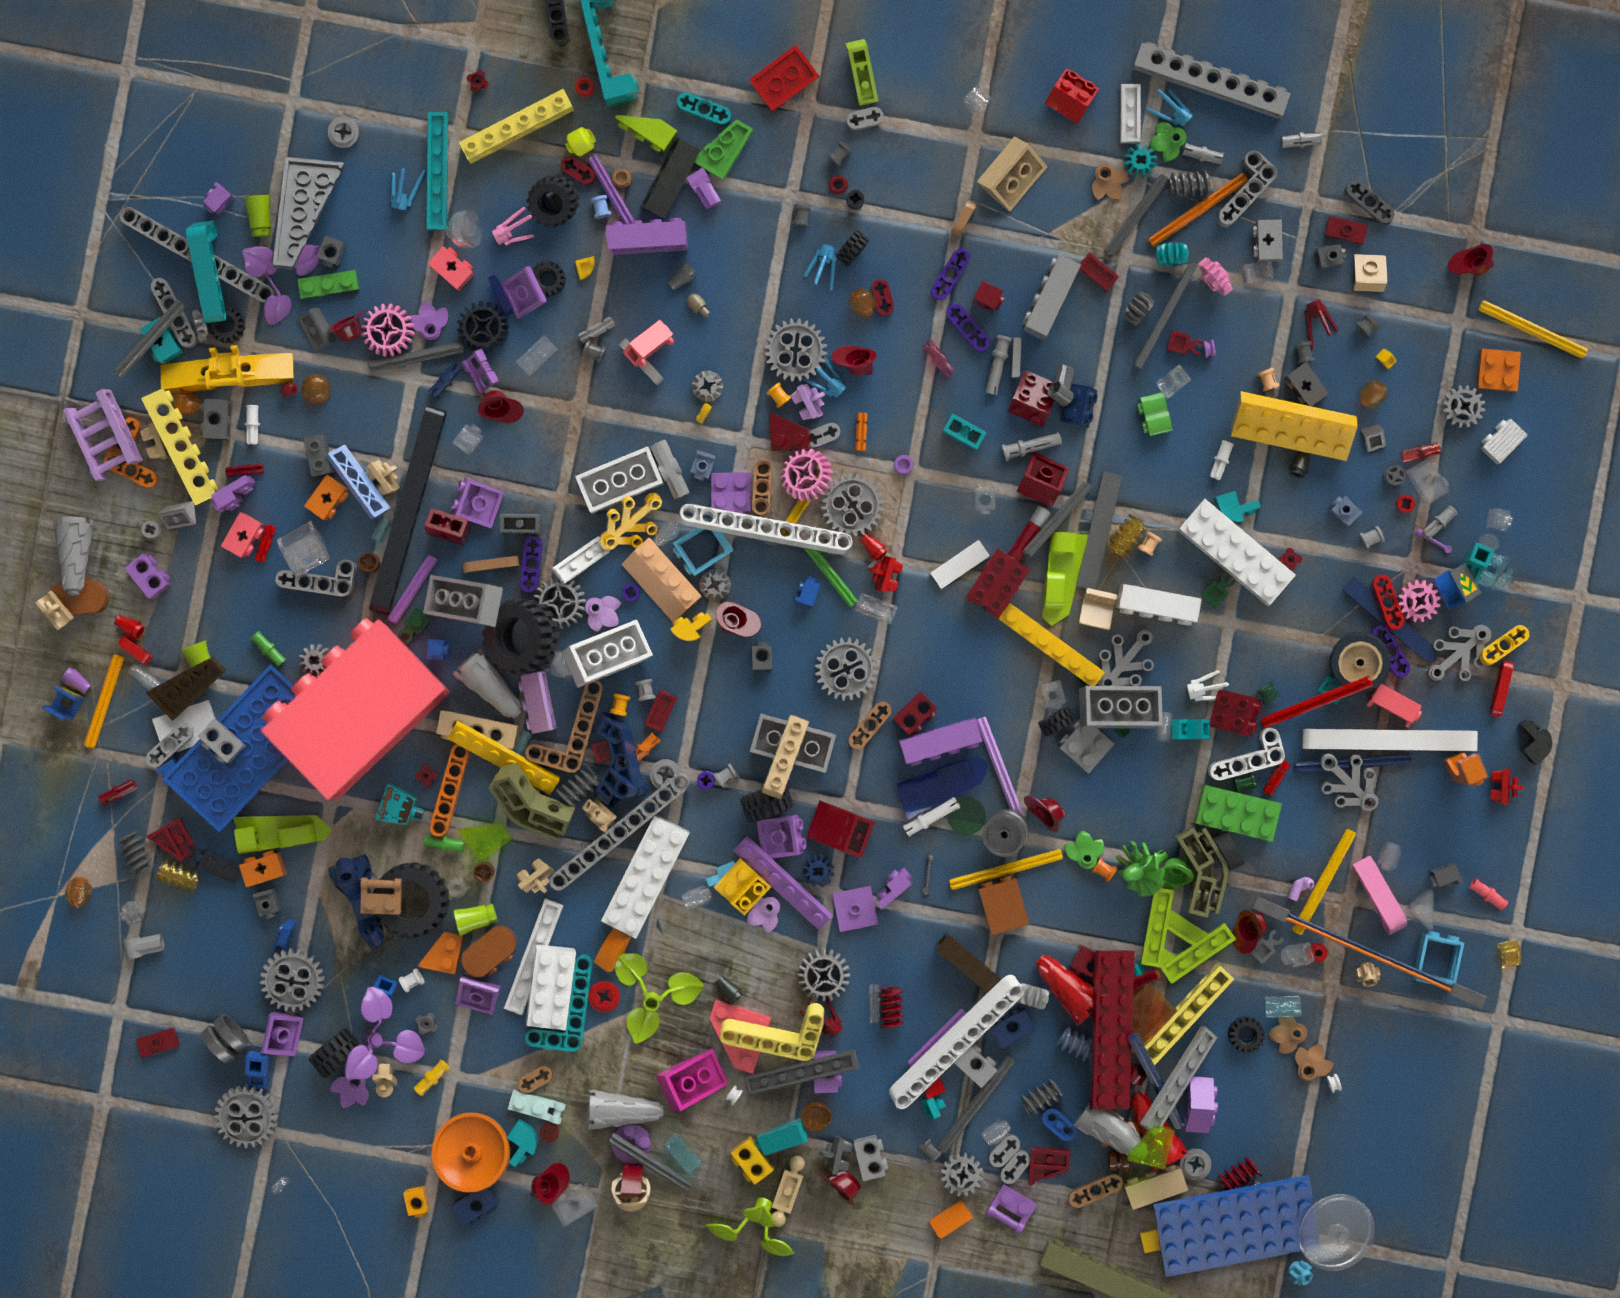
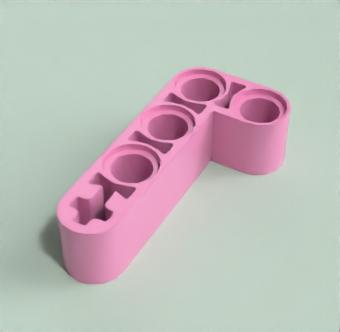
(1380, 895)

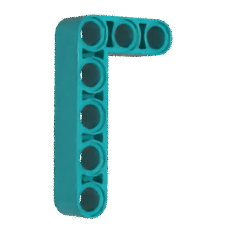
(202, 256)
(581, 1013)

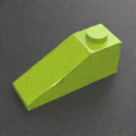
(862, 71)

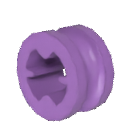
(1208, 349)

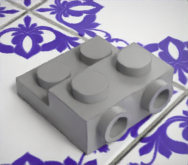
(1085, 746)

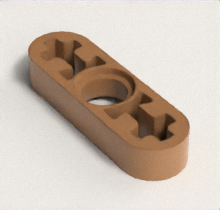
(490, 564)
(884, 717)
(1084, 1201)

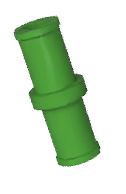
(267, 649)
(444, 843)

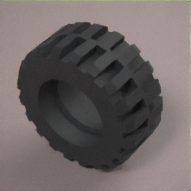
(541, 637)
(437, 905)

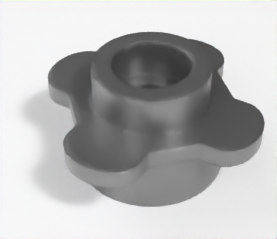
(423, 1029)

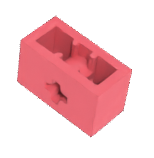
(441, 263)
(243, 524)

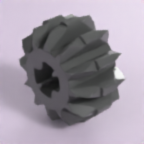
(1138, 308)

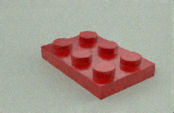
(784, 78)

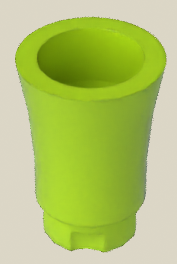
(258, 214)
(196, 653)
(474, 918)

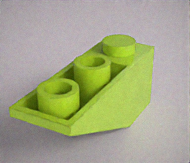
(654, 131)

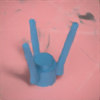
(1181, 114)
(398, 199)
(825, 255)
(835, 386)

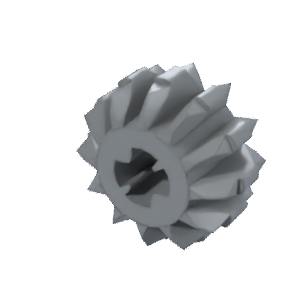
(313, 652)
(1034, 996)

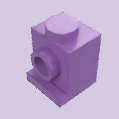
(217, 199)

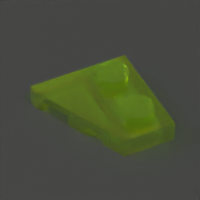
(485, 839)
(1153, 1147)

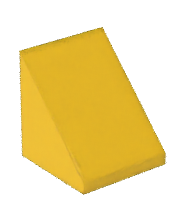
(1386, 358)

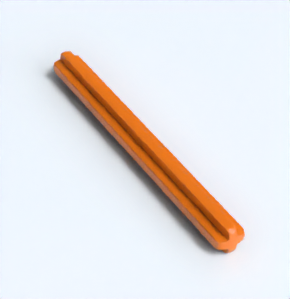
(1197, 210)

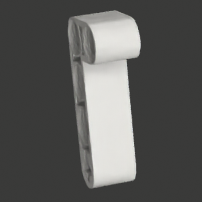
(1245, 759)

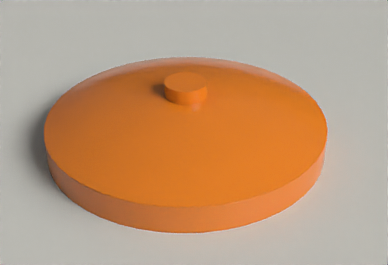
(470, 1152)

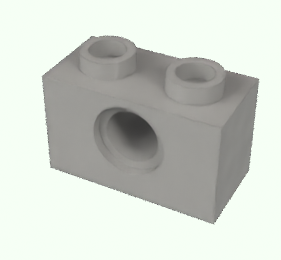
(981, 1074)

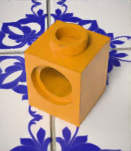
(420, 1193)

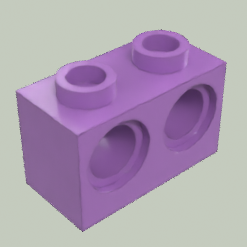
(144, 580)

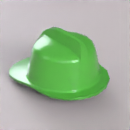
(1177, 873)

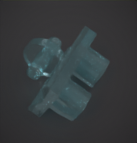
(1500, 563)
(1283, 1006)

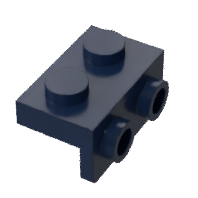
(1081, 407)

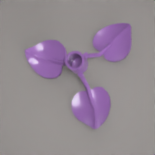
(259, 262)
(408, 1044)

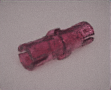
(939, 358)

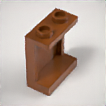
(1003, 904)

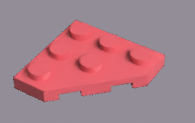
(741, 1058)

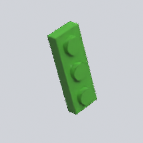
(328, 284)

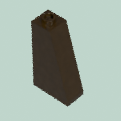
(967, 962)

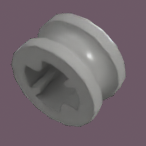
(144, 529)

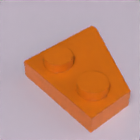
(444, 954)

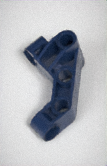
(619, 780)
(347, 877)

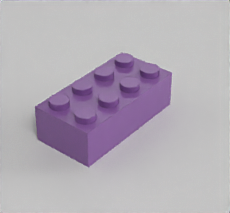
(647, 237)
(941, 740)

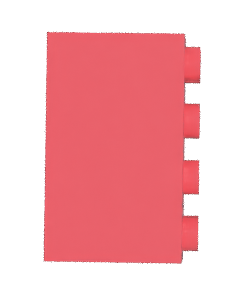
(353, 709)

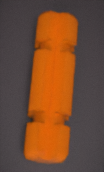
(861, 431)

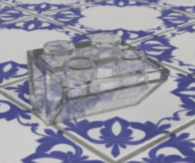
(303, 549)

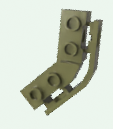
(527, 806)
(1204, 877)

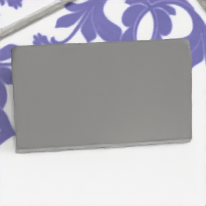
(178, 515)

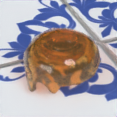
(316, 388)
(186, 401)
(816, 1116)

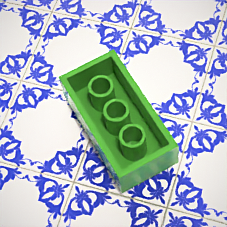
(1237, 813)

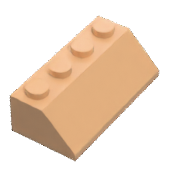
(661, 580)

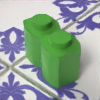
(1155, 414)

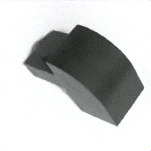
(1540, 742)

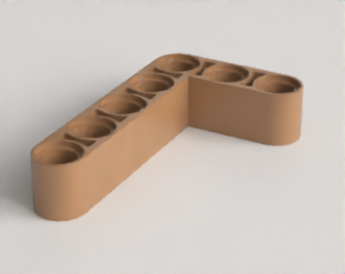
(576, 733)

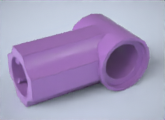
(702, 186)

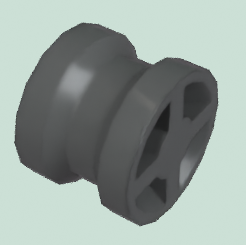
(1367, 325)
(1397, 477)

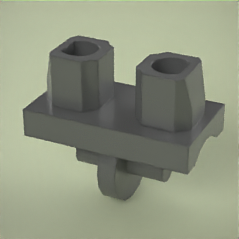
(833, 1155)

